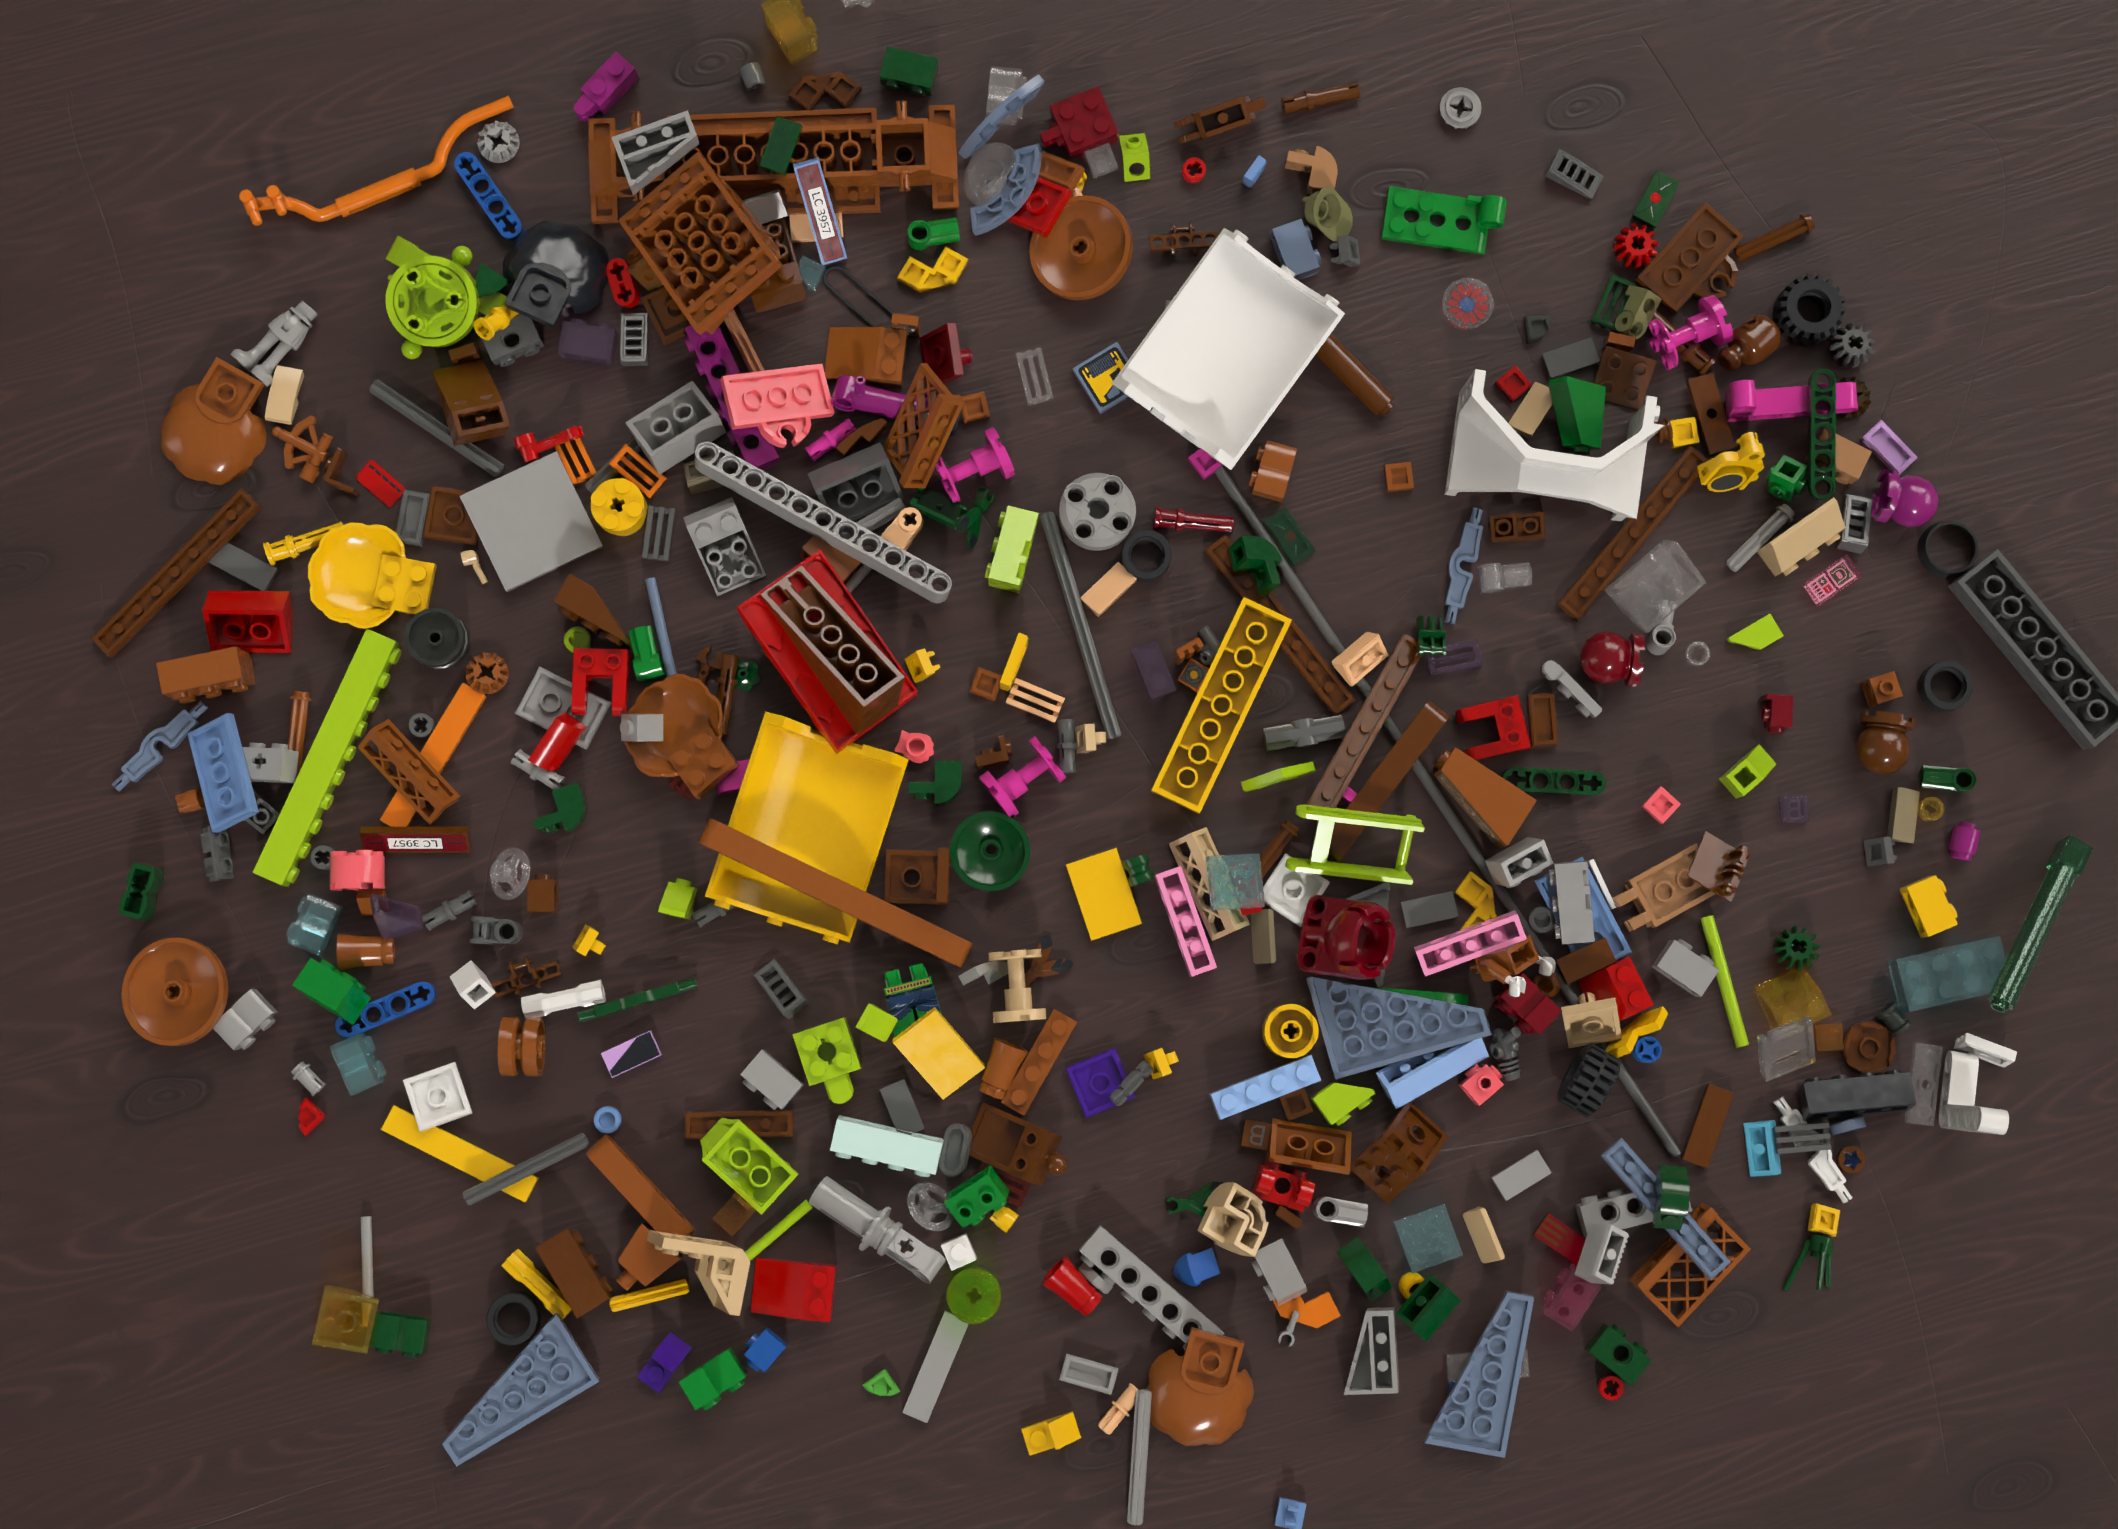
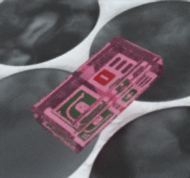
(1832, 580)

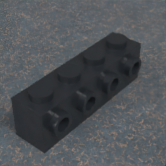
(1856, 1095)

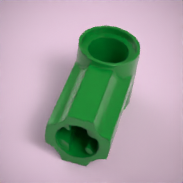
(936, 233)
(646, 660)

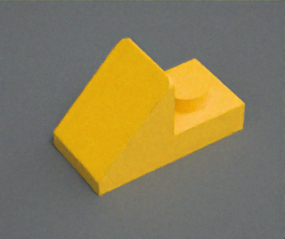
(1051, 1433)

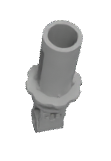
(876, 1229)

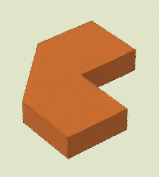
(1313, 1312)

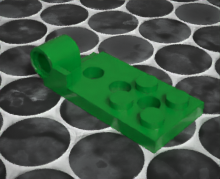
(1479, 211)

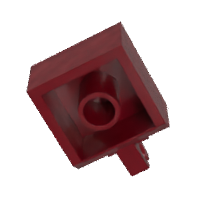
(1080, 124)

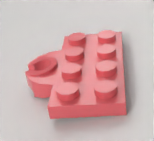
(778, 401)

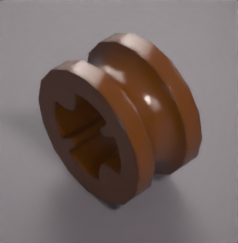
(1665, 432)

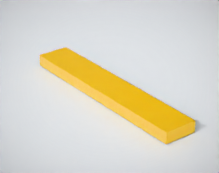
(454, 1151)

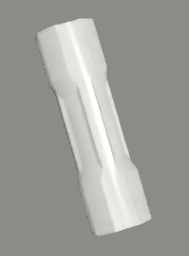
(582, 995)

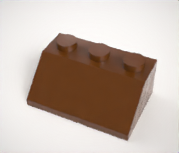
(575, 1271)

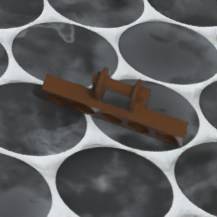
(1175, 238)
(531, 971)

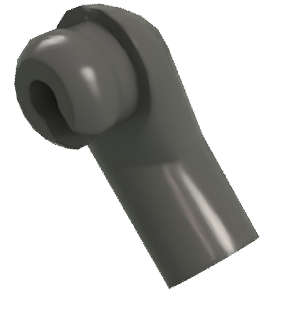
(1211, 645)

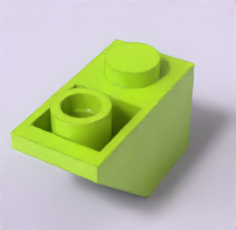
(1748, 772)
(1338, 1100)

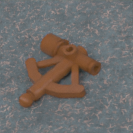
(315, 451)

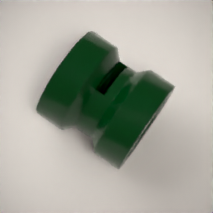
(1138, 870)

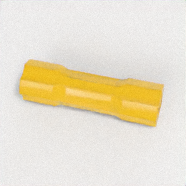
(524, 1271)

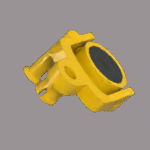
(1734, 469)

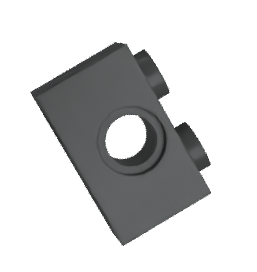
(528, 343)

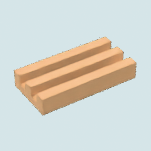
(1052, 718)

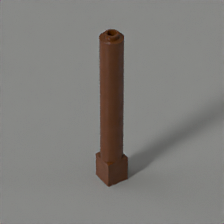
(1355, 376)

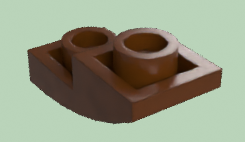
(1517, 527)

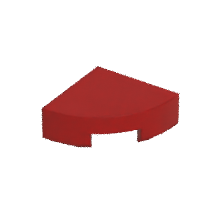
(309, 1116)

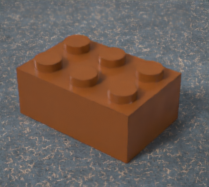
(206, 674)

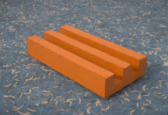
(619, 456)
(583, 476)

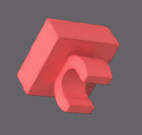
(1661, 805)

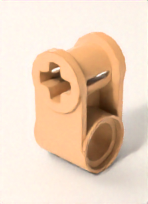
(899, 533)

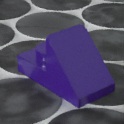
(664, 1362)

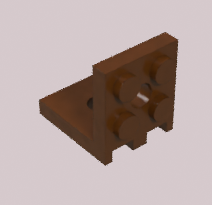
(933, 881)
(1399, 1152)

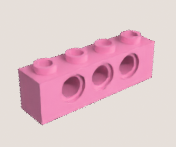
(1185, 921)
(1470, 943)

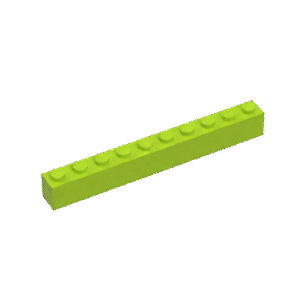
(327, 758)

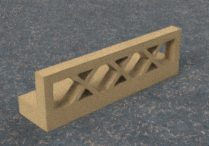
(1202, 846)

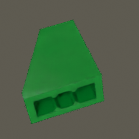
(1578, 412)

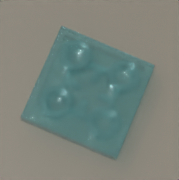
(1235, 882)
(1428, 1238)

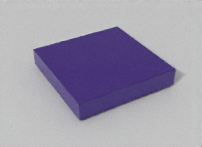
(1096, 1080)

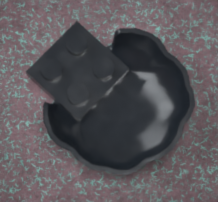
(555, 268)

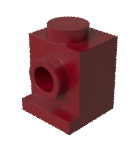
(1777, 712)

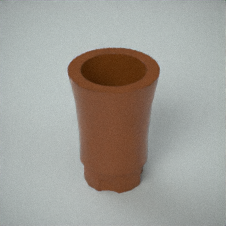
(364, 951)
(1001, 1067)

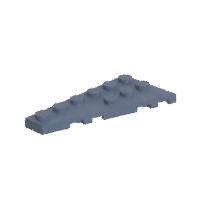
(536, 1382)

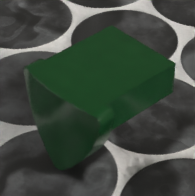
(489, 281)

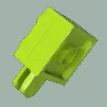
(829, 1057)

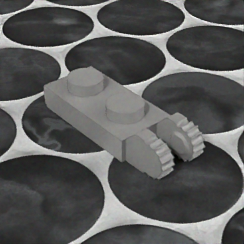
(1570, 687)

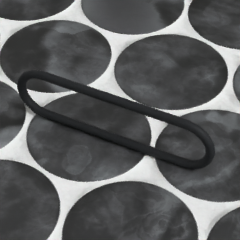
(859, 285)

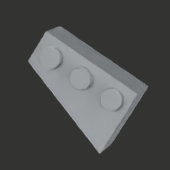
(654, 148)
(1572, 902)

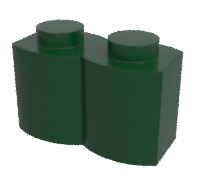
(140, 897)
(400, 1333)

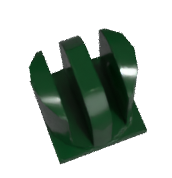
(1431, 640)

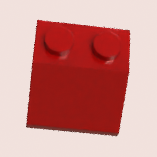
(1618, 982)

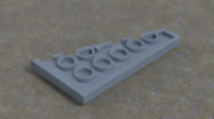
(1484, 1395)

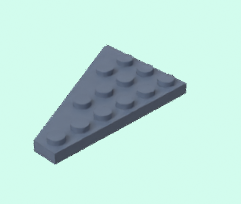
(1382, 1027)

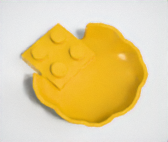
(364, 576)

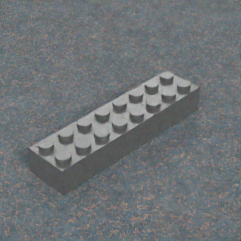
(2039, 648)

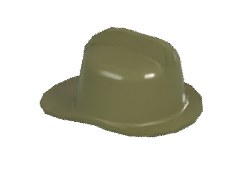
(1328, 213)

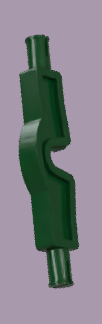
(637, 999)

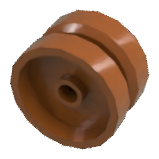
(521, 1046)

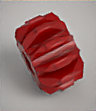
(1633, 236)

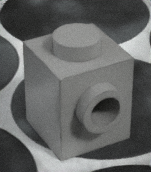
(641, 727)

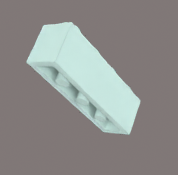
(884, 1144)

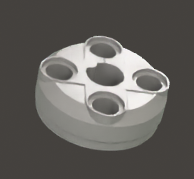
(1097, 511)

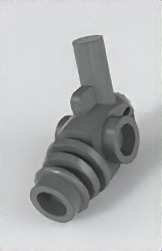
(1505, 1048)

